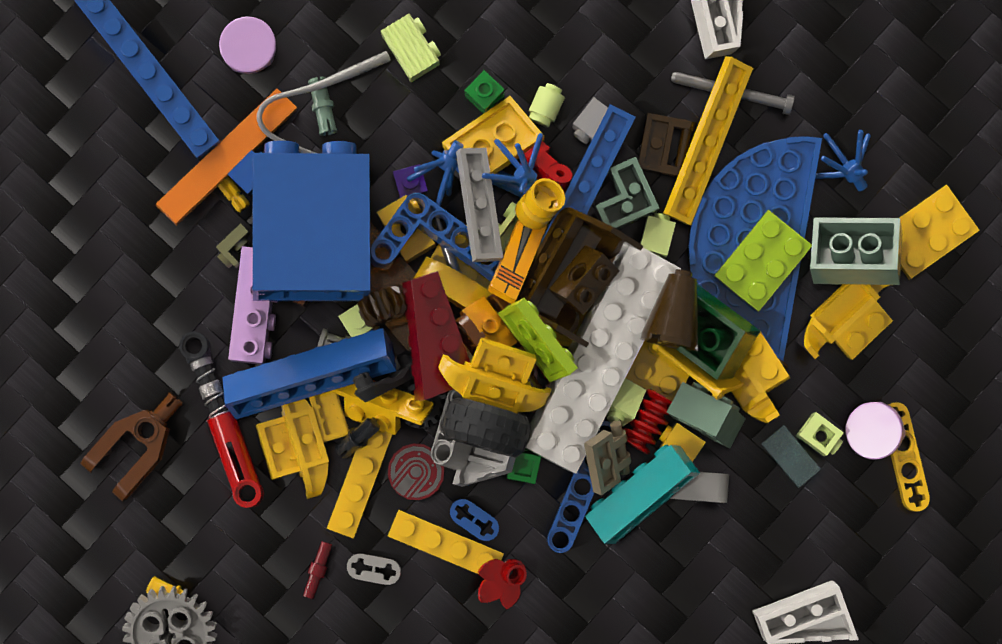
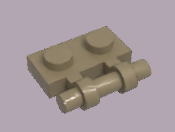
(607, 458)

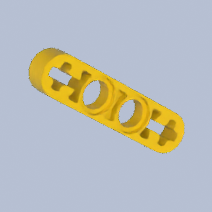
(912, 456)

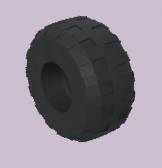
(486, 427)

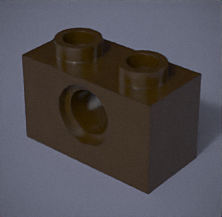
(584, 279)

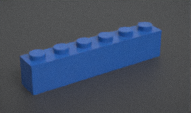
(308, 373)

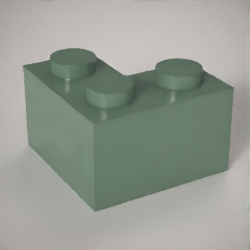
(634, 196)
(712, 417)

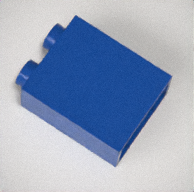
(311, 223)

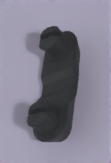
(369, 390)

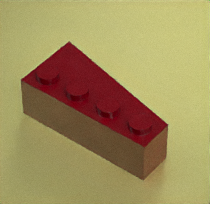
(431, 334)

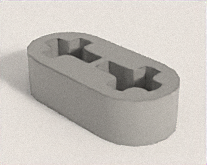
(372, 576)

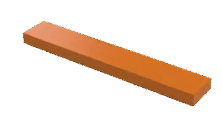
(222, 159)

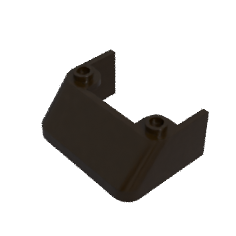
(561, 244)

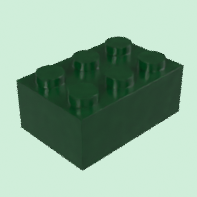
(722, 337)

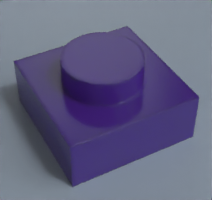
(404, 186)

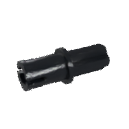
(357, 437)

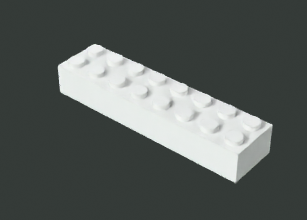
(614, 334)

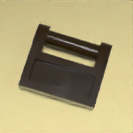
(657, 144)

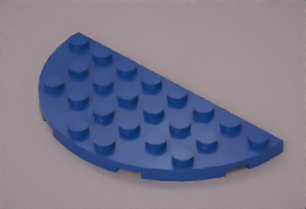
(764, 178)

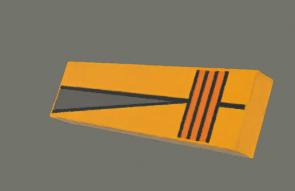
(515, 262)

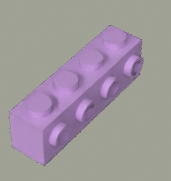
(250, 319)

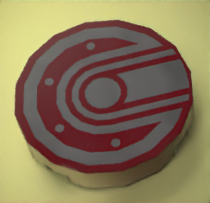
(414, 472)

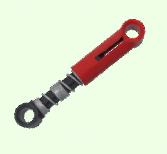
(222, 423)

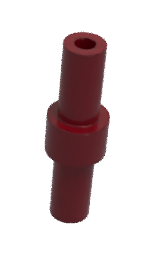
(317, 570)

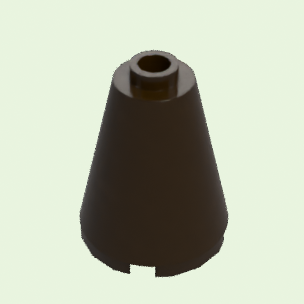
(674, 314)

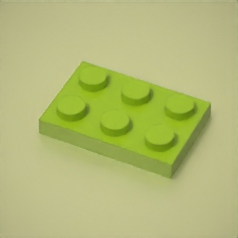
(763, 260)
(538, 339)

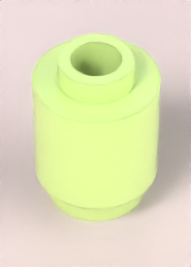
(546, 105)

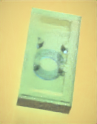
(790, 456)

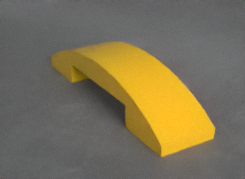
(458, 287)

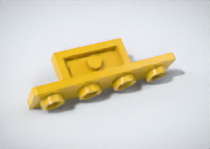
(386, 408)

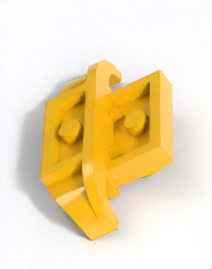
(848, 318)
(759, 374)
(496, 377)
(295, 446)

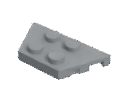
(483, 466)

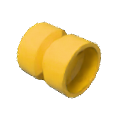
(540, 203)

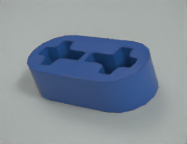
(469, 525)

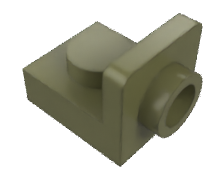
(232, 242)

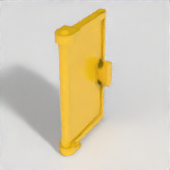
(716, 387)

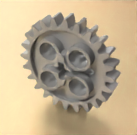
(195, 629)

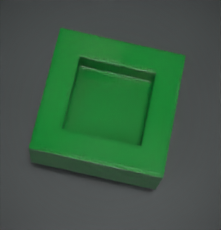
(525, 467)

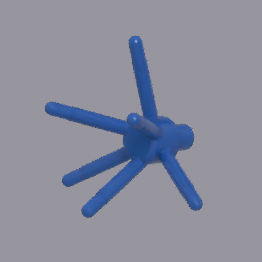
(447, 162)
(851, 169)
(524, 175)

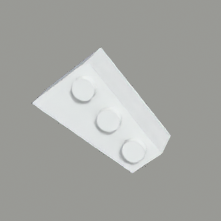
(718, 26)
(807, 616)

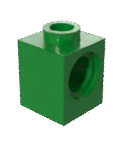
(484, 92)

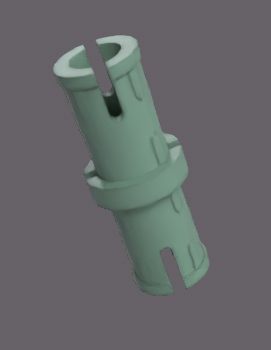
(323, 108)

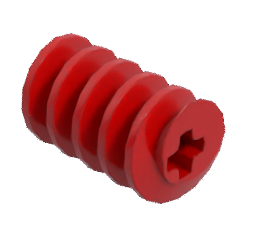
(648, 421)

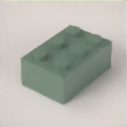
(856, 251)

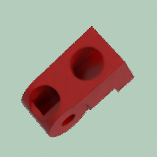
(548, 168)

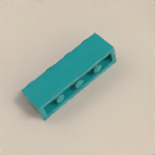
(642, 493)

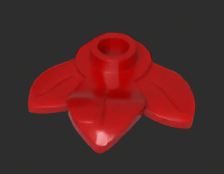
(498, 583)

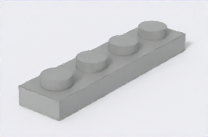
(479, 205)

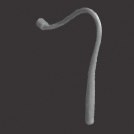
(345, 74)

